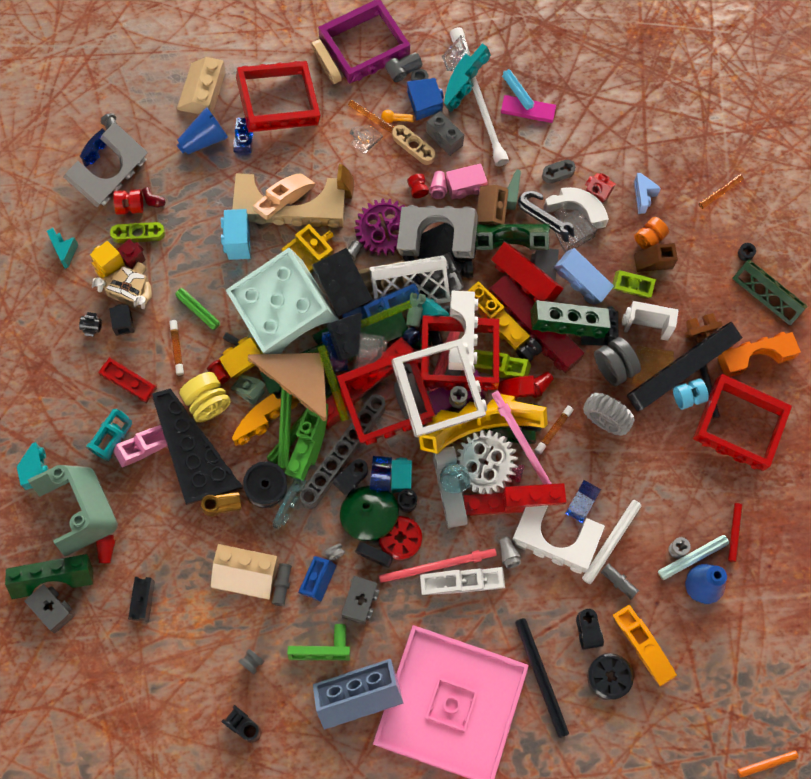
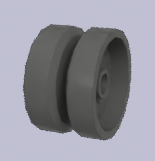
(617, 361)

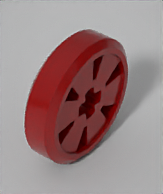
(410, 545)

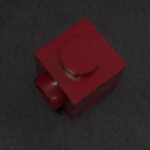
(131, 253)

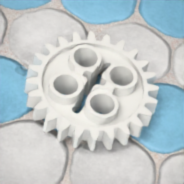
(502, 468)

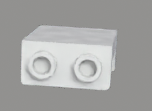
(651, 316)

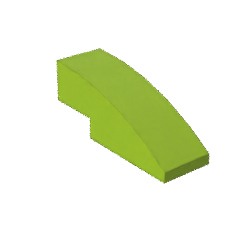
(508, 366)

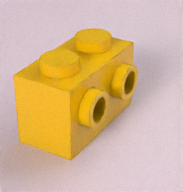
(106, 260)
(236, 359)

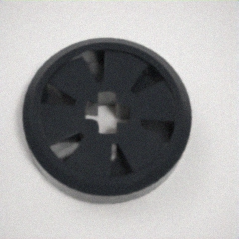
(598, 680)

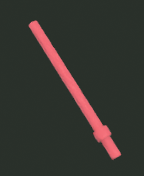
(475, 557)

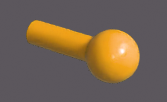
(389, 116)

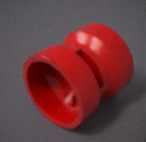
(417, 185)

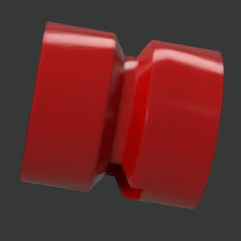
(135, 202)

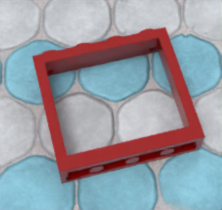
(278, 120)
(373, 368)
(448, 382)
(750, 395)

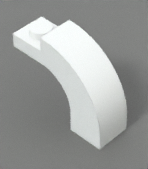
(579, 200)

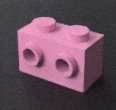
(465, 181)

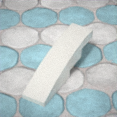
(462, 581)

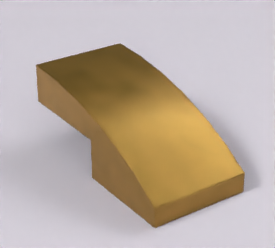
(345, 181)

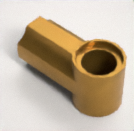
(224, 503)

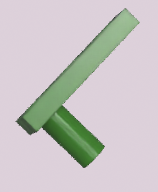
(336, 652)

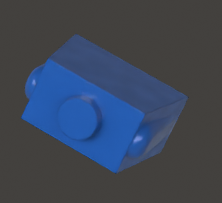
(425, 97)

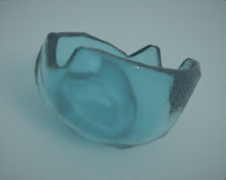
(455, 478)

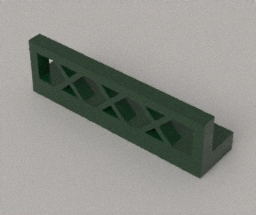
(772, 285)

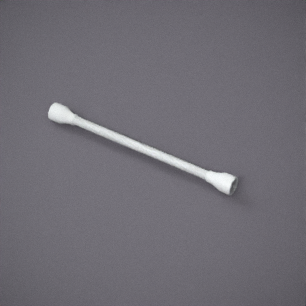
(499, 154)

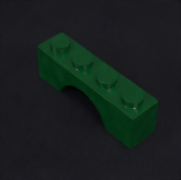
(529, 235)
(73, 570)

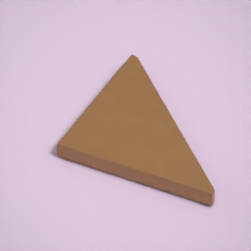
(298, 375)

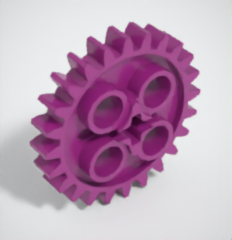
(367, 232)

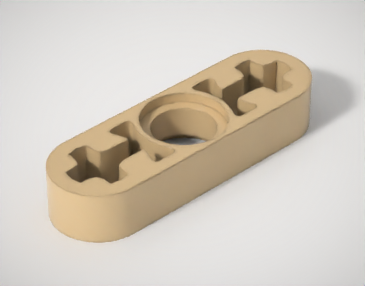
(326, 61)
(415, 152)

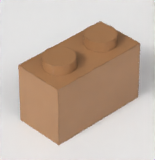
(492, 204)

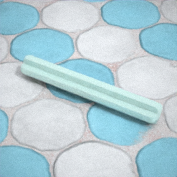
(693, 557)

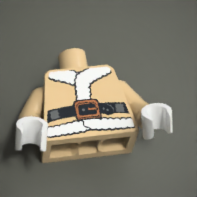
(127, 286)

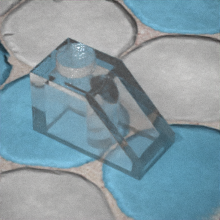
(370, 349)

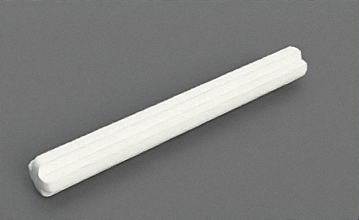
(611, 542)

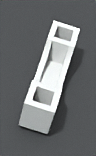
(462, 309)

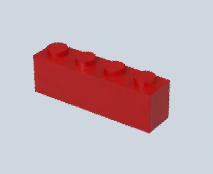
(526, 274)

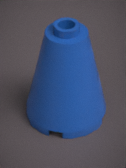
(201, 133)
(706, 583)

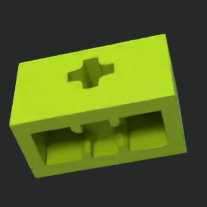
(633, 284)

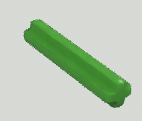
(197, 308)

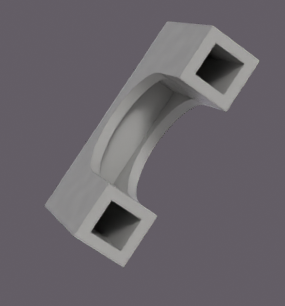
(98, 189)
(417, 219)

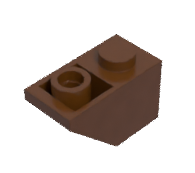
(656, 258)

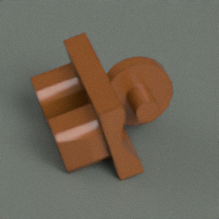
(694, 328)

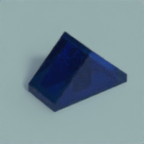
(583, 501)

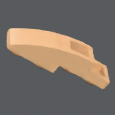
(282, 193)

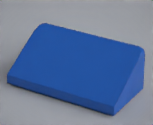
(317, 578)

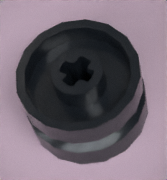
(265, 496)

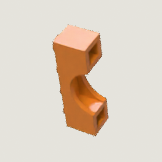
(780, 348)

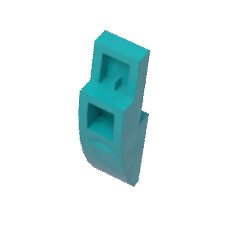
(460, 80)

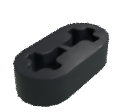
(374, 554)

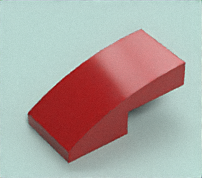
(518, 387)

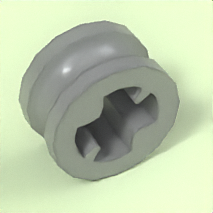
(335, 552)

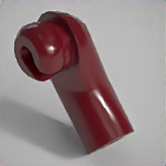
(153, 200)

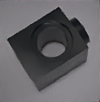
(121, 319)

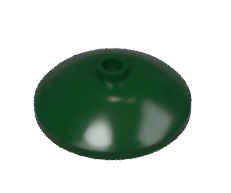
(372, 522)

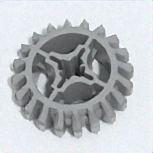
(608, 414)

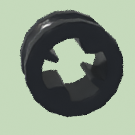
(741, 254)

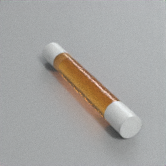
(176, 347)
(554, 429)

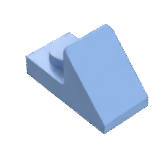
(644, 190)

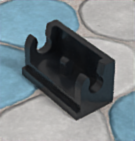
(141, 599)

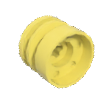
(204, 397)

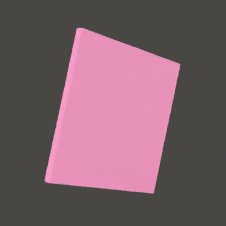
(453, 705)

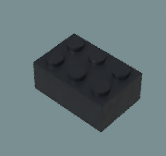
(342, 282)

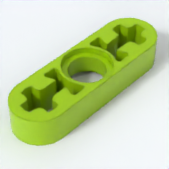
(142, 238)

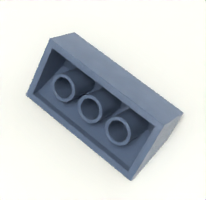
(357, 694)

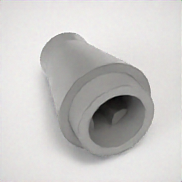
(509, 553)

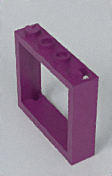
(353, 19)

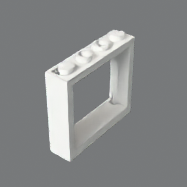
(408, 397)

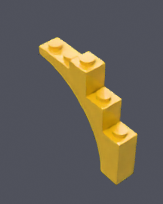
(523, 414)

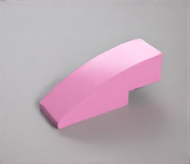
(140, 446)

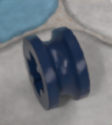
(411, 335)

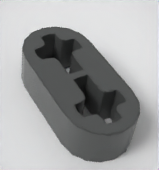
(559, 171)

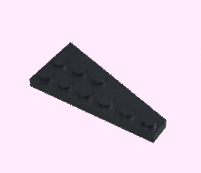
(192, 454)

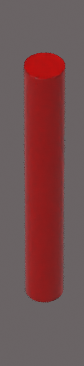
(735, 532)

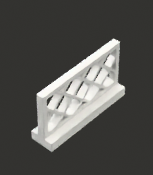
(412, 268)

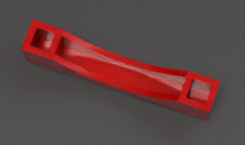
(362, 386)

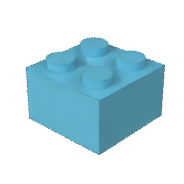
(236, 234)

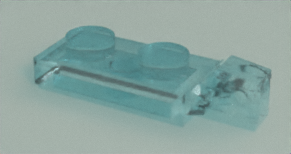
(289, 501)

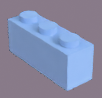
(583, 277)

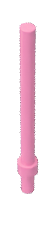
(504, 410)

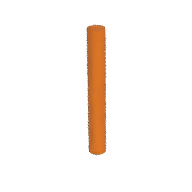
(767, 764)

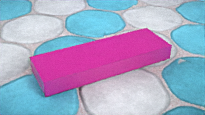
(540, 111)

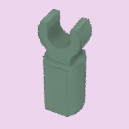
(415, 312)

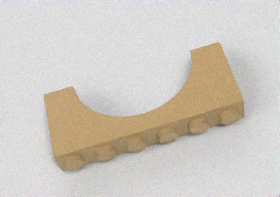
(324, 210)

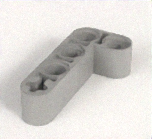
(452, 502)

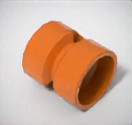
(652, 232)

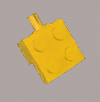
(310, 246)

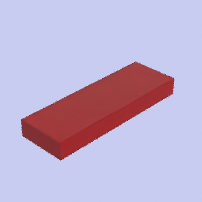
(127, 380)

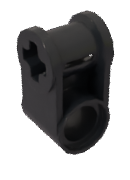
(348, 479)
(589, 632)
(240, 722)

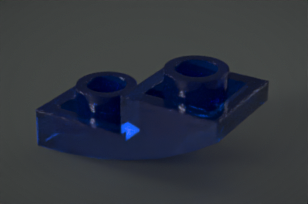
(243, 139)
(90, 152)
(337, 365)
(380, 473)

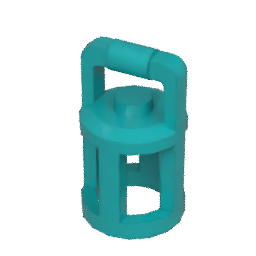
(112, 430)

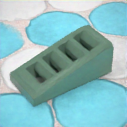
(513, 191)

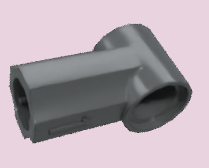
(400, 68)

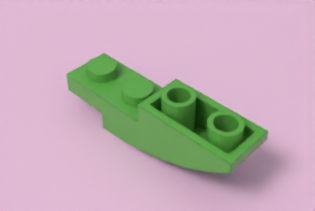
(308, 445)

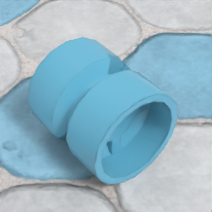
(687, 395)

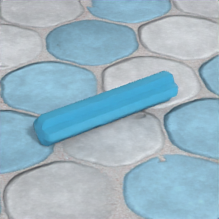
(518, 90)

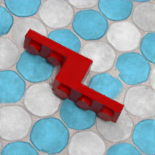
(515, 499)

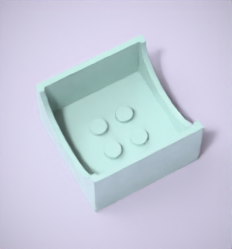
(280, 302)

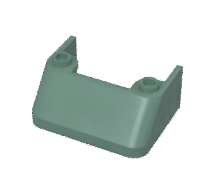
(96, 517)

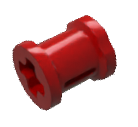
(219, 371)

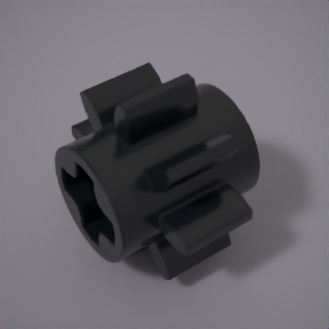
(90, 324)

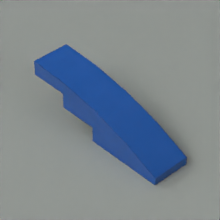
(384, 302)

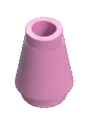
(438, 186)

